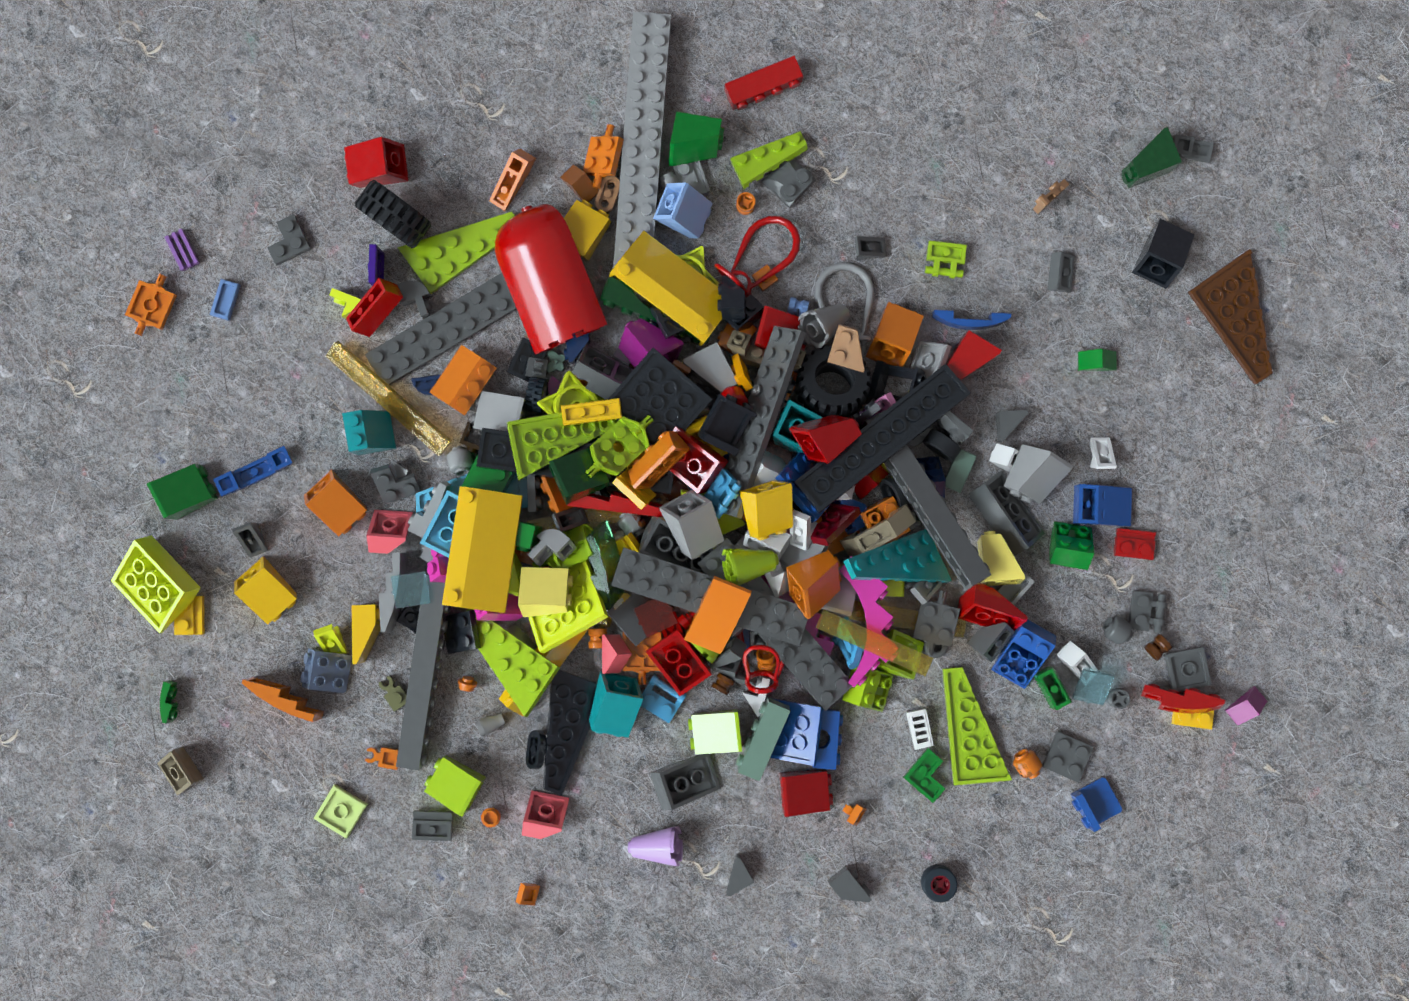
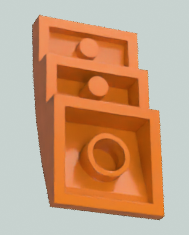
(717, 615)
(279, 697)

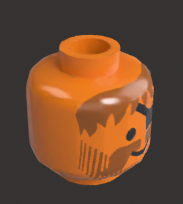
(1027, 763)

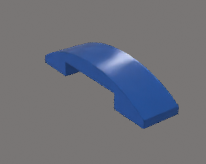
(947, 317)
(253, 472)

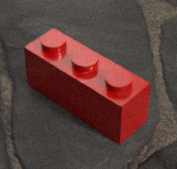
(374, 307)

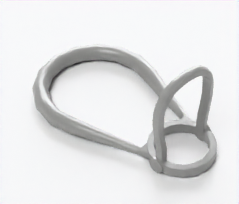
(869, 297)

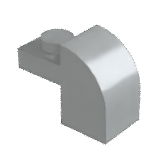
(551, 542)

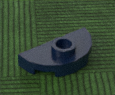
(425, 384)

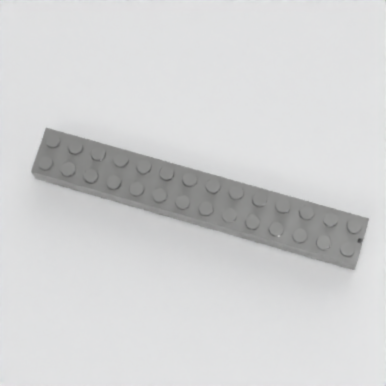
(642, 129)

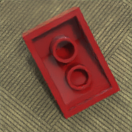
(699, 465)
(988, 607)
(679, 662)

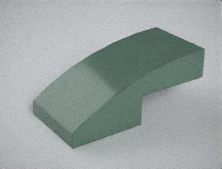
(959, 470)

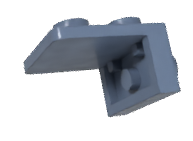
(326, 671)

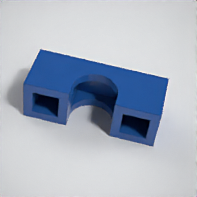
(827, 754)

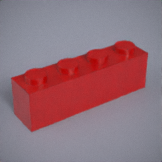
(763, 82)

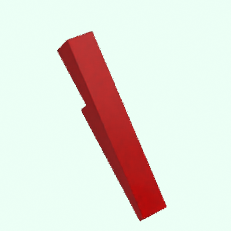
(618, 503)

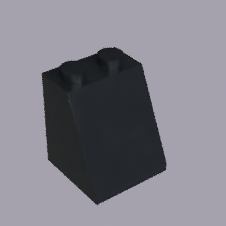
(1163, 253)

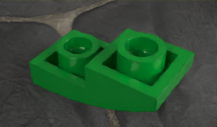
(168, 708)

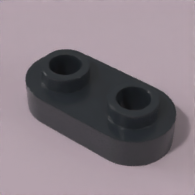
(536, 749)

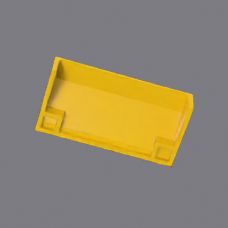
(670, 285)
(482, 550)

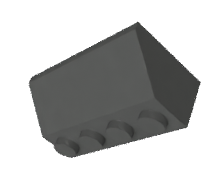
(1006, 514)
(661, 544)

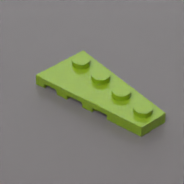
(758, 161)

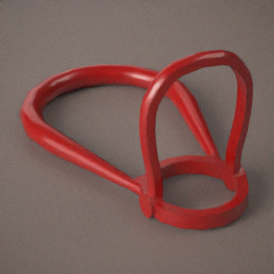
(746, 239)

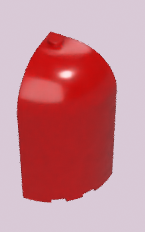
(547, 278)

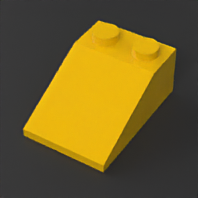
(364, 630)

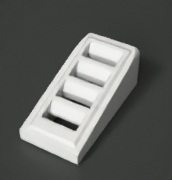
(915, 713)

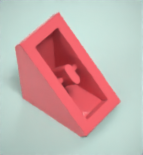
(614, 653)

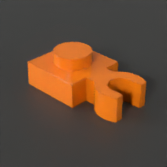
(387, 757)

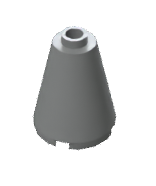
(822, 323)

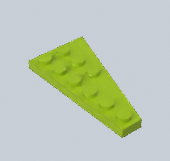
(451, 253)
(546, 438)
(516, 664)
(970, 740)

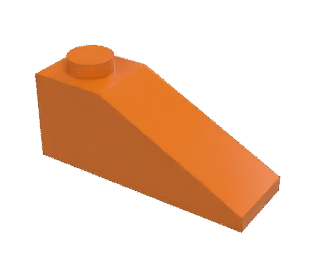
(512, 178)

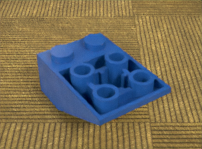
(1102, 505)
(1024, 653)

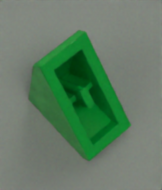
(1097, 360)

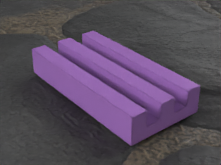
(175, 235)

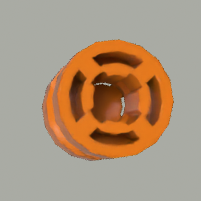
(748, 201)
(596, 637)
(766, 660)

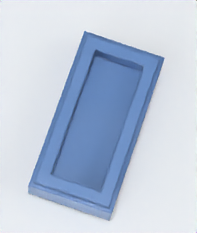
(225, 299)

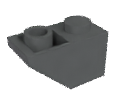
(848, 887)

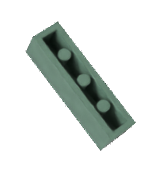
(763, 738)

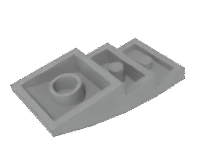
(387, 608)

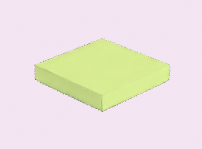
(340, 811)

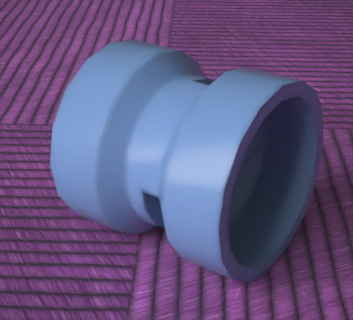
(797, 307)

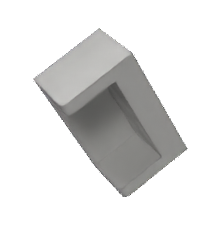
(1015, 592)

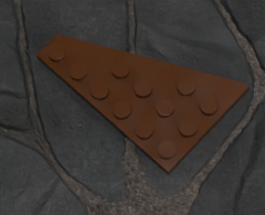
(1233, 310)

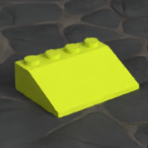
(154, 582)

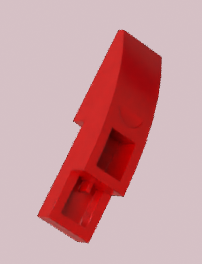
(1189, 702)

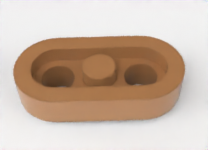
(607, 194)

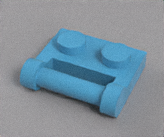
(851, 652)
(657, 703)

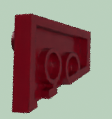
(833, 523)

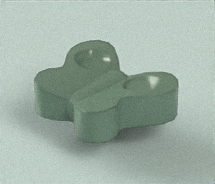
(556, 362)

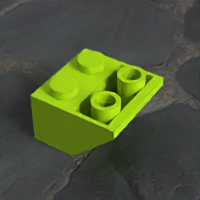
(872, 692)

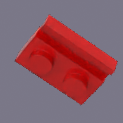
(1134, 544)

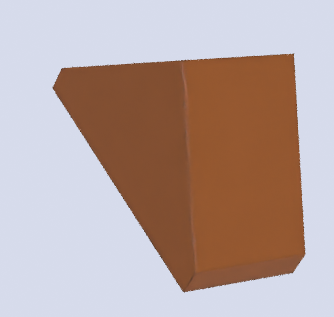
(579, 183)

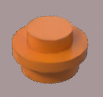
(467, 683)
(490, 817)

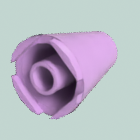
(658, 846)

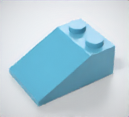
(440, 530)

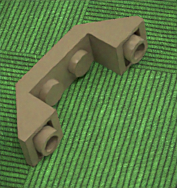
(752, 355)
(880, 533)

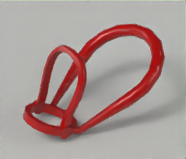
(750, 675)

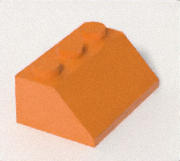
(463, 380)
(657, 460)

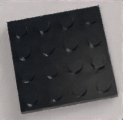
(661, 392)

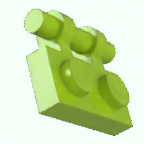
(945, 253)

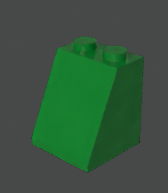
(695, 138)
(182, 491)

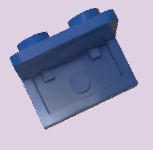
(1095, 803)

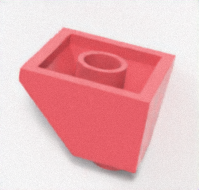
(387, 530)
(544, 815)

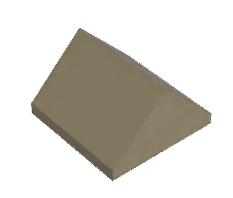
(180, 770)

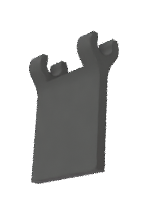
(627, 619)

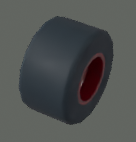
(945, 885)

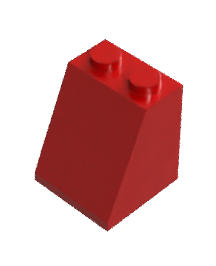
(376, 160)
(774, 317)
(971, 354)
(825, 437)
(805, 792)

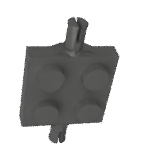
(936, 623)

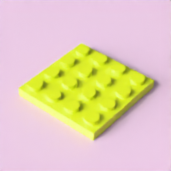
(584, 612)

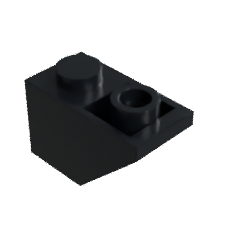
(732, 300)
(754, 312)

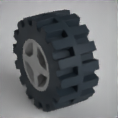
(535, 391)

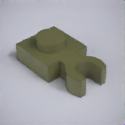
(396, 695)

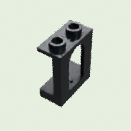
(880, 377)

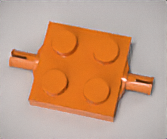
(603, 156)
(150, 305)
(639, 660)

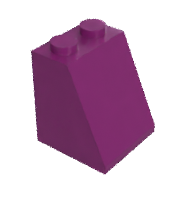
(642, 336)

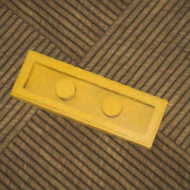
(591, 412)

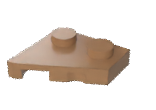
(1045, 200)
(847, 349)

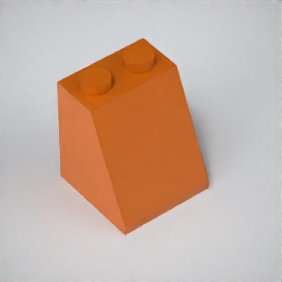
(895, 335)
(335, 503)
(814, 582)

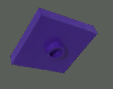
(375, 264)

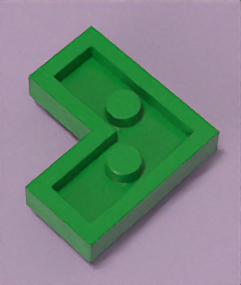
(920, 775)

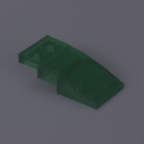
(604, 562)

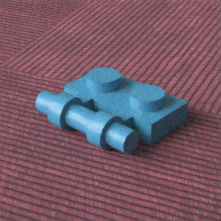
(722, 492)

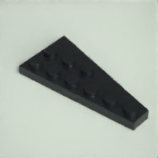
(567, 727)

